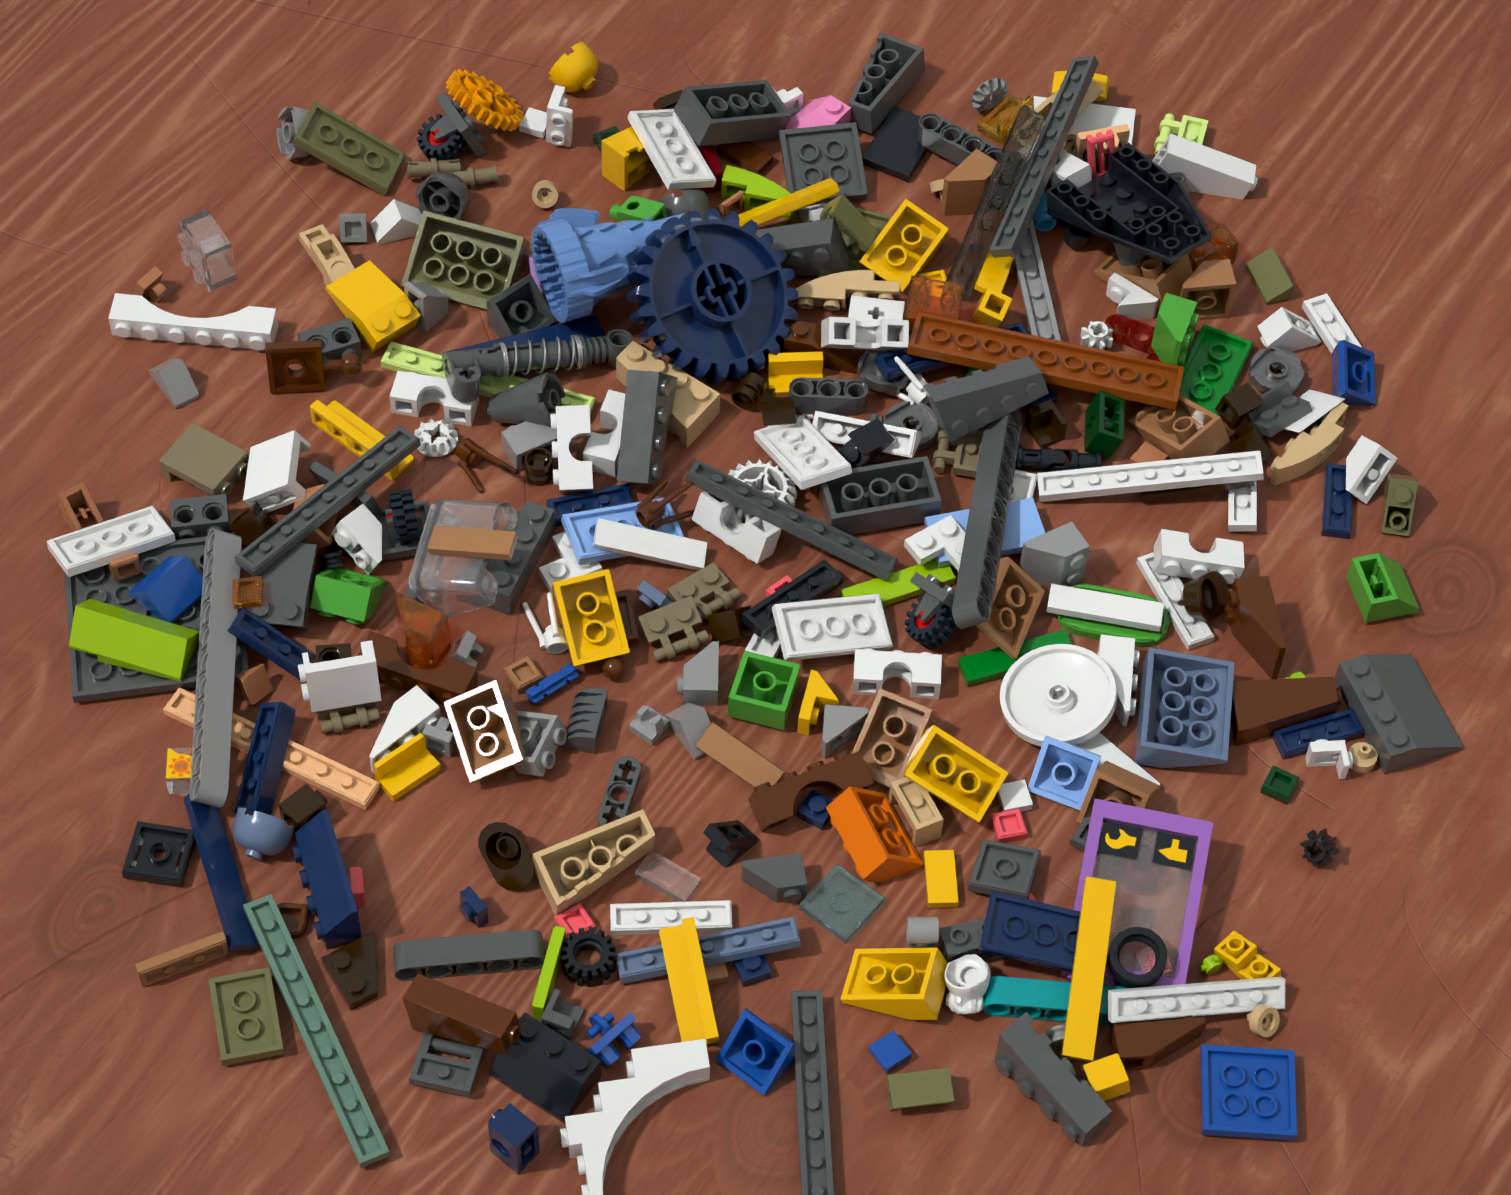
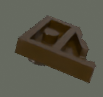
(354, 970)

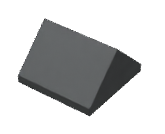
(519, 309)

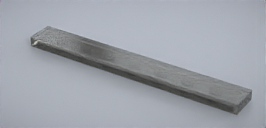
(995, 199)

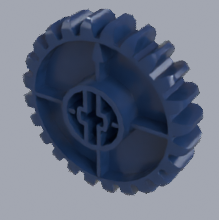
(705, 332)

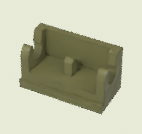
(850, 222)
(919, 1088)

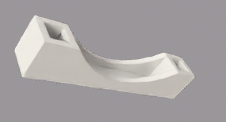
(242, 329)

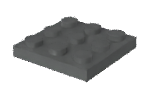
(822, 154)

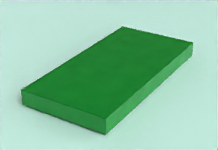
(1213, 366)

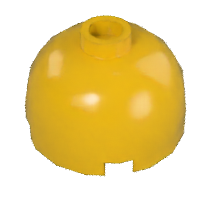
(576, 69)

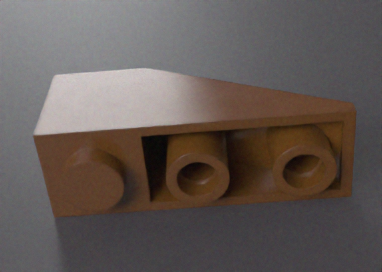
(1149, 1042)

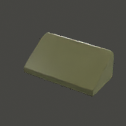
(1270, 277)

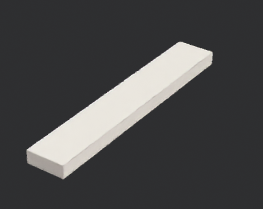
(1195, 999)

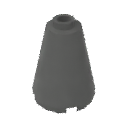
(528, 401)

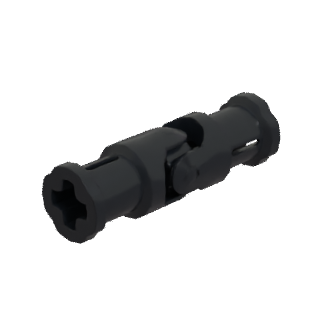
(1048, 459)

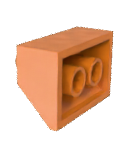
(873, 834)

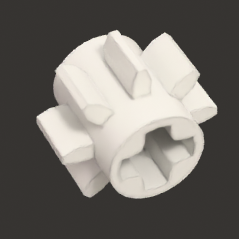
(1096, 335)

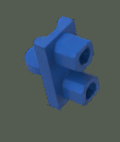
(623, 1030)

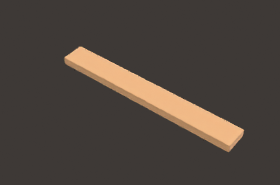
(298, 760)

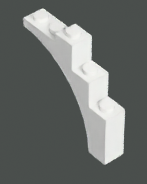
(650, 1075)

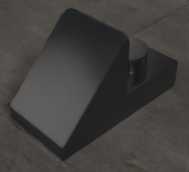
(866, 443)
(728, 841)

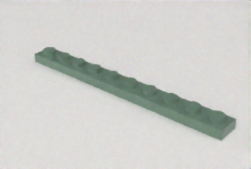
(316, 1031)

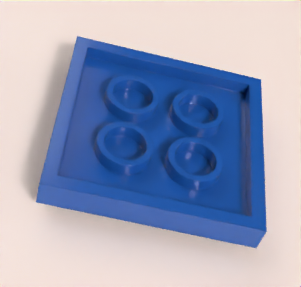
(1248, 1092)

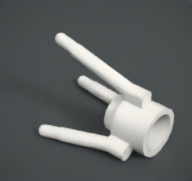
(915, 389)
(554, 636)

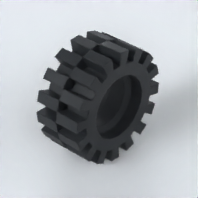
(584, 941)

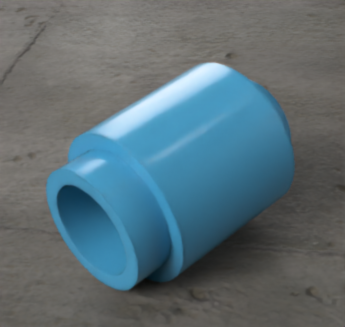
(1041, 219)

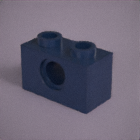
(513, 1138)

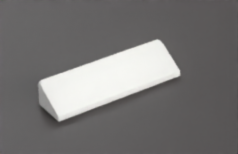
(836, 429)

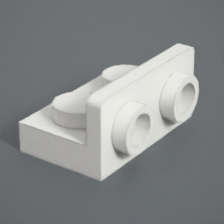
(559, 119)

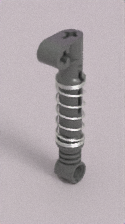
(528, 357)

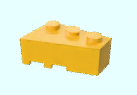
(624, 159)

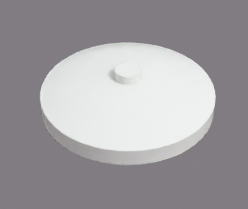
(1058, 694)

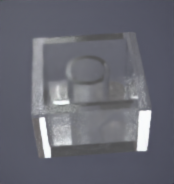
(206, 251)

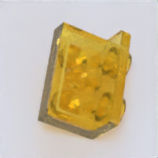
(1000, 120)

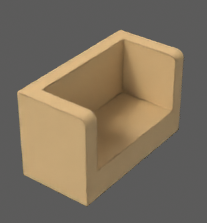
(918, 810)

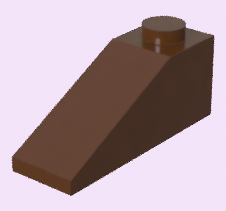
(807, 338)

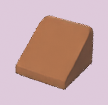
(733, 204)
(125, 567)
(254, 684)

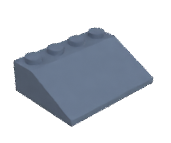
(1183, 710)

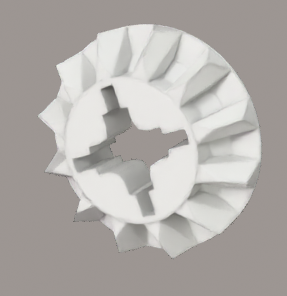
(442, 445)

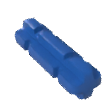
(552, 684)

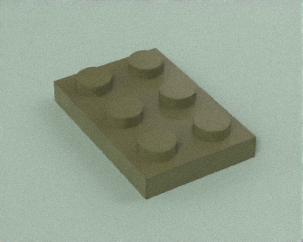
(246, 1016)

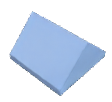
(1063, 772)

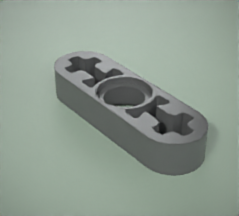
(617, 784)

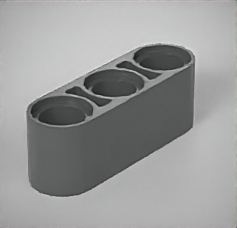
(829, 395)

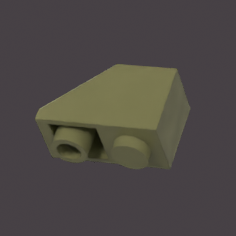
(1398, 504)

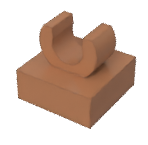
(151, 285)

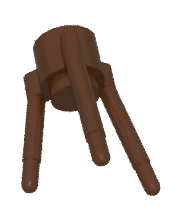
(472, 454)
(651, 513)

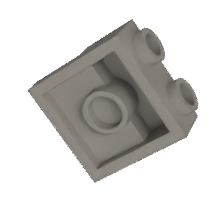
(539, 739)

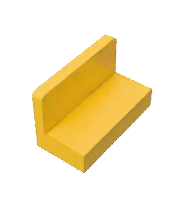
(788, 366)
(406, 767)

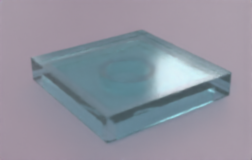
(841, 903)

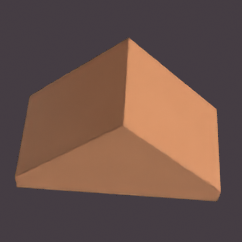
(78, 507)

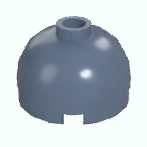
(261, 833)

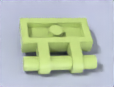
(1190, 129)

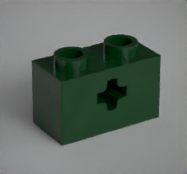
(1104, 424)

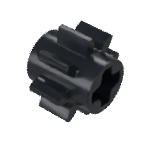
(1313, 851)

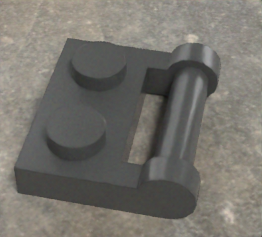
(444, 1072)

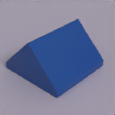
(1353, 374)
(169, 589)
(757, 1052)

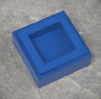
(889, 1052)

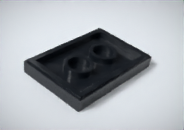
(896, 145)

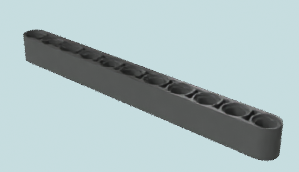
(987, 521)

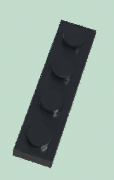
(806, 587)

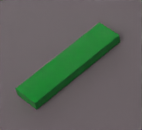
(995, 662)

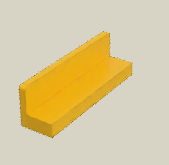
(351, 432)
(688, 982)

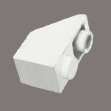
(361, 537)

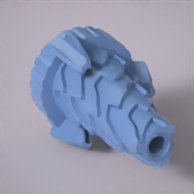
(584, 260)

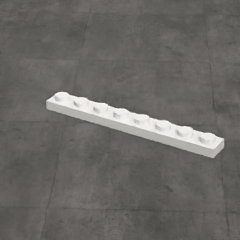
(1150, 476)

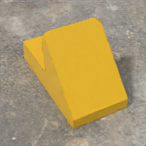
(814, 701)

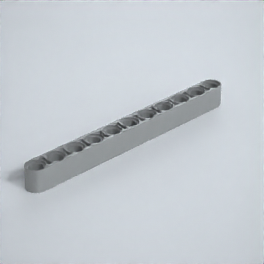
(215, 672)

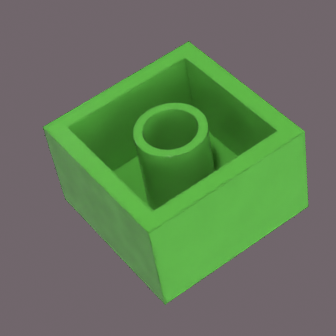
(764, 690)

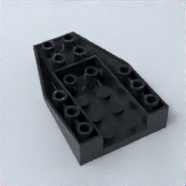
(1133, 207)

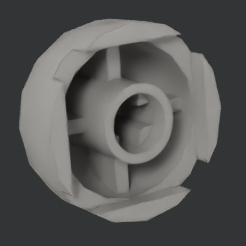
(291, 123)

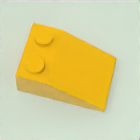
(905, 245)
(374, 305)
(590, 617)
(897, 982)

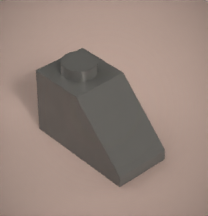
(777, 877)

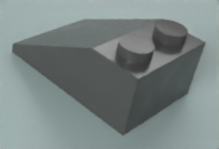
(289, 589)

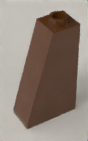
(1279, 703)
(459, 1015)

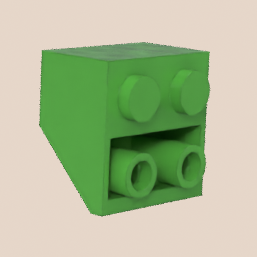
(1174, 328)
(1380, 588)

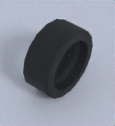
(1141, 935)

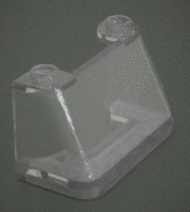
(452, 582)

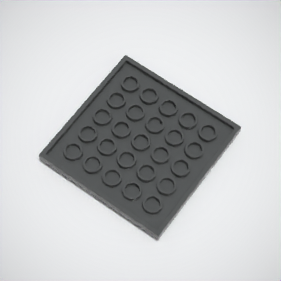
(100, 680)

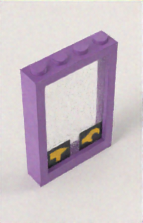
(1158, 881)

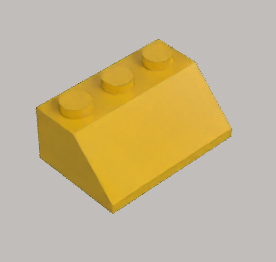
(954, 773)

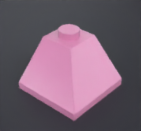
(820, 113)

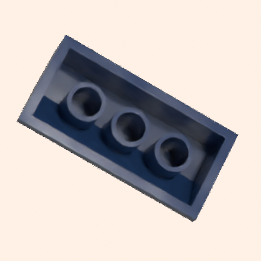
(327, 882)

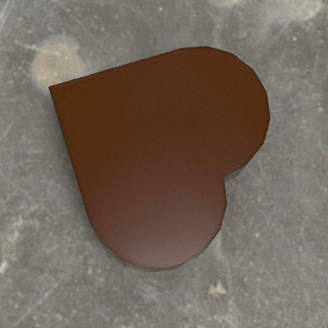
(295, 918)

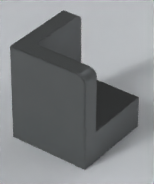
(562, 1016)

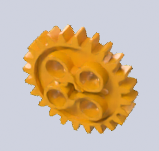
(484, 100)

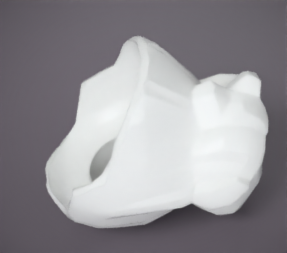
(967, 983)

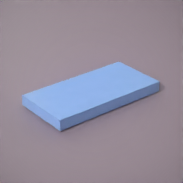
(1021, 526)
(581, 529)

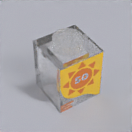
(178, 770)

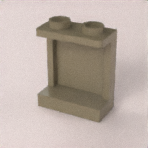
(205, 461)

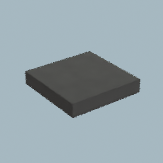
(1004, 869)

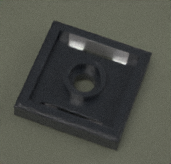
(155, 839)

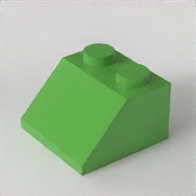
(347, 594)

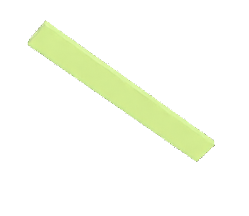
(410, 359)

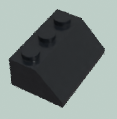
(547, 1069)

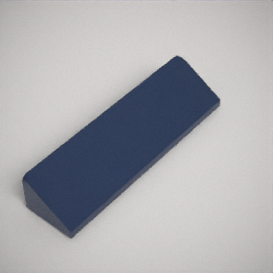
(265, 758)

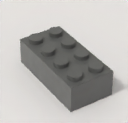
(732, 112)
(881, 496)

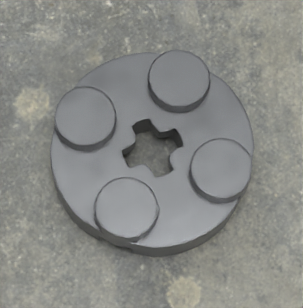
(1281, 359)
(870, 374)
(921, 415)

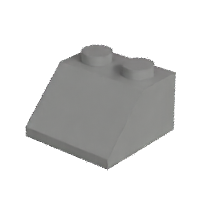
(1056, 556)

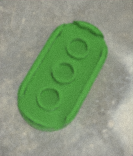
(1095, 629)

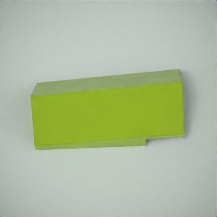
(132, 639)

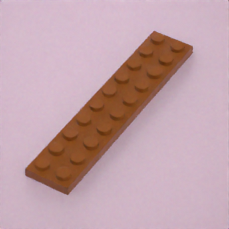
(1059, 361)

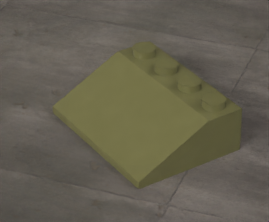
(465, 259)

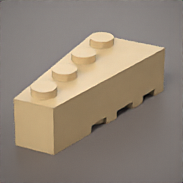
(694, 402)
(588, 861)

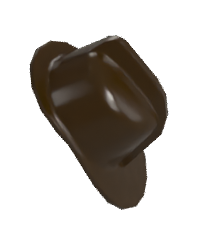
(1205, 596)
(507, 855)

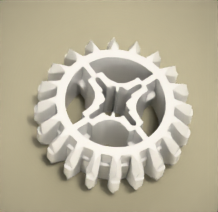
(767, 479)

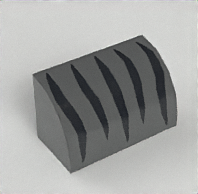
(586, 720)

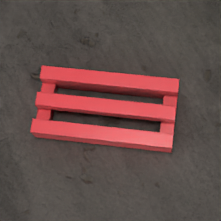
(1099, 140)

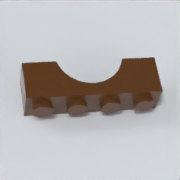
(438, 683)
(775, 803)

